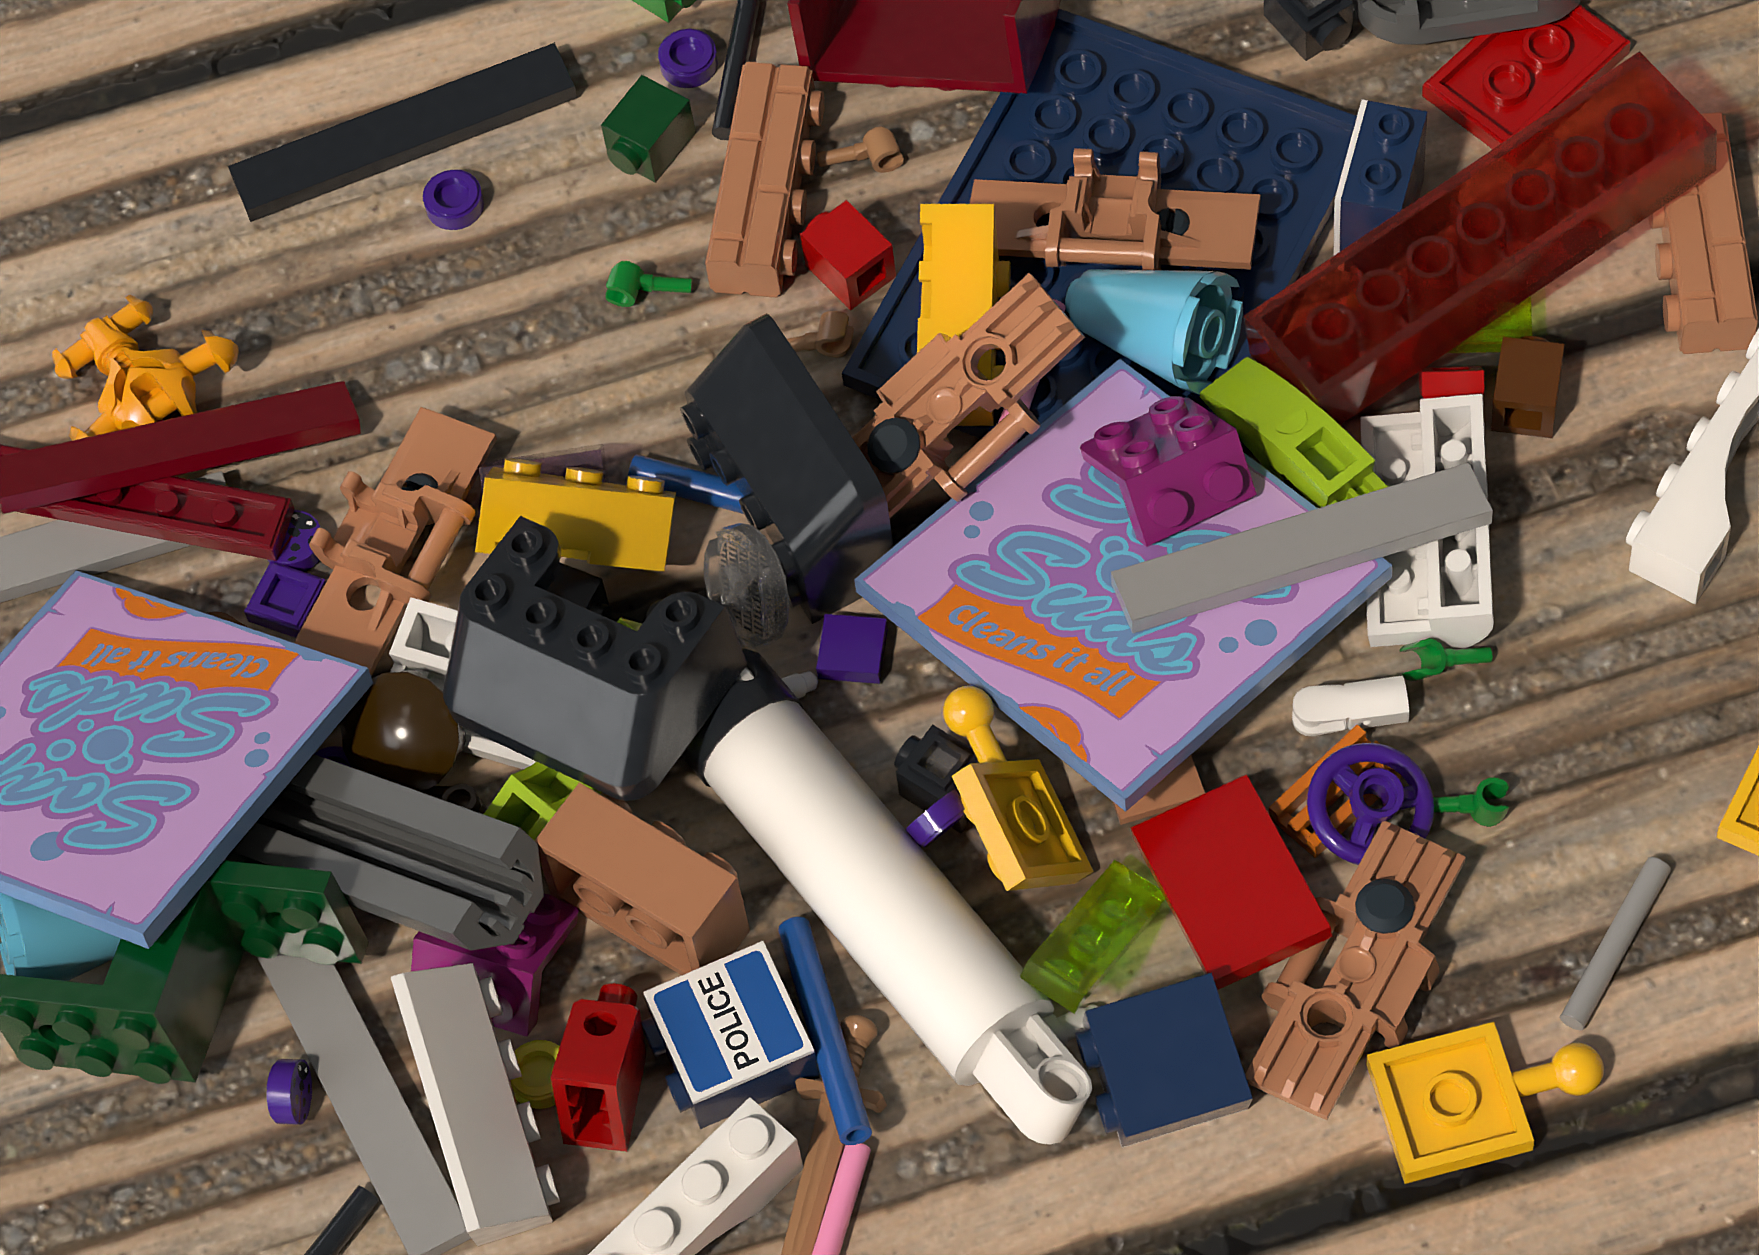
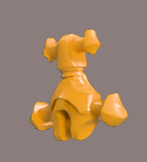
(140, 384)

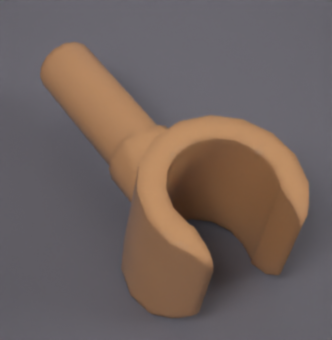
(877, 145)
(832, 338)

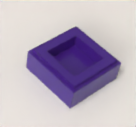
(283, 599)
(852, 648)

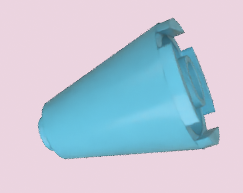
(1161, 319)
(48, 944)

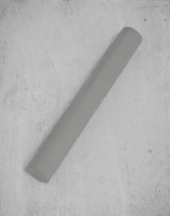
(1615, 943)

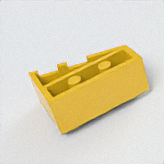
(961, 279)
(589, 517)

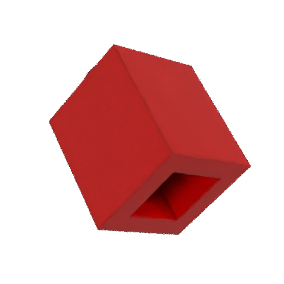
(848, 254)

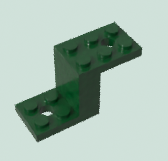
(166, 1000)

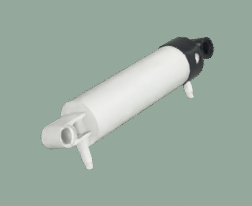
(888, 901)

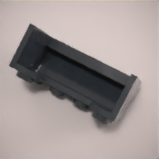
(795, 463)
(577, 685)

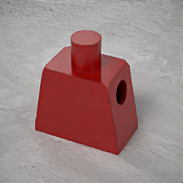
(600, 1051)

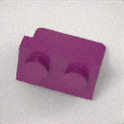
(1172, 466)
(513, 967)

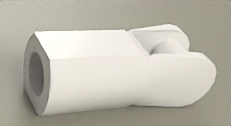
(1339, 707)

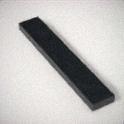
(402, 132)

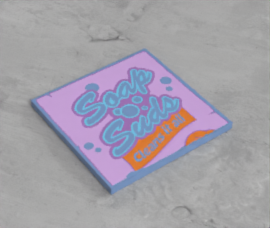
(1025, 606)
(146, 749)

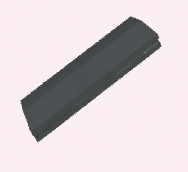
(402, 854)

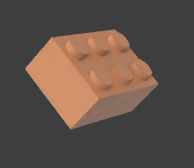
(642, 882)

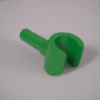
(628, 278)
(1436, 657)
(1475, 804)

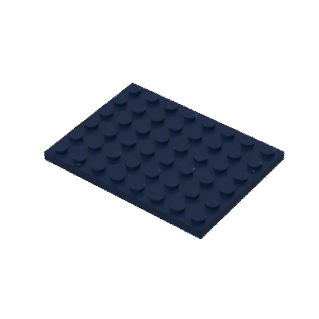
(1120, 100)

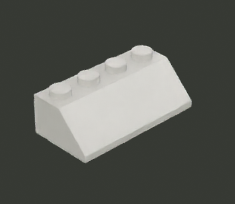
(474, 1102)

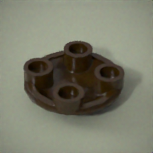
(402, 731)

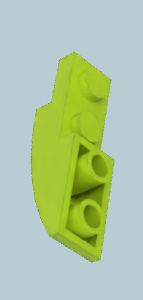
(1292, 434)

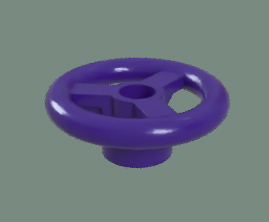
(1372, 781)

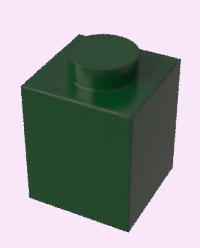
(648, 129)

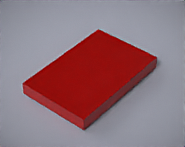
(1521, 74)
(1231, 882)

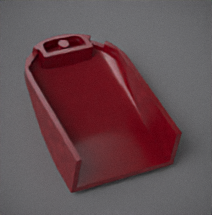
(924, 42)

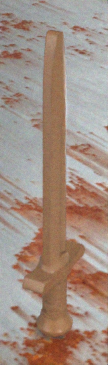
(825, 1146)

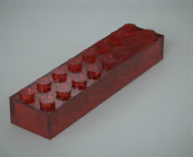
(1484, 240)

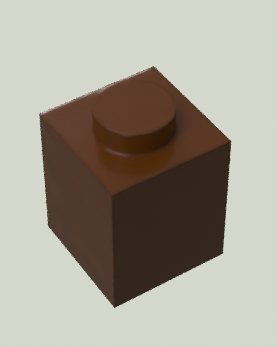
(1527, 386)

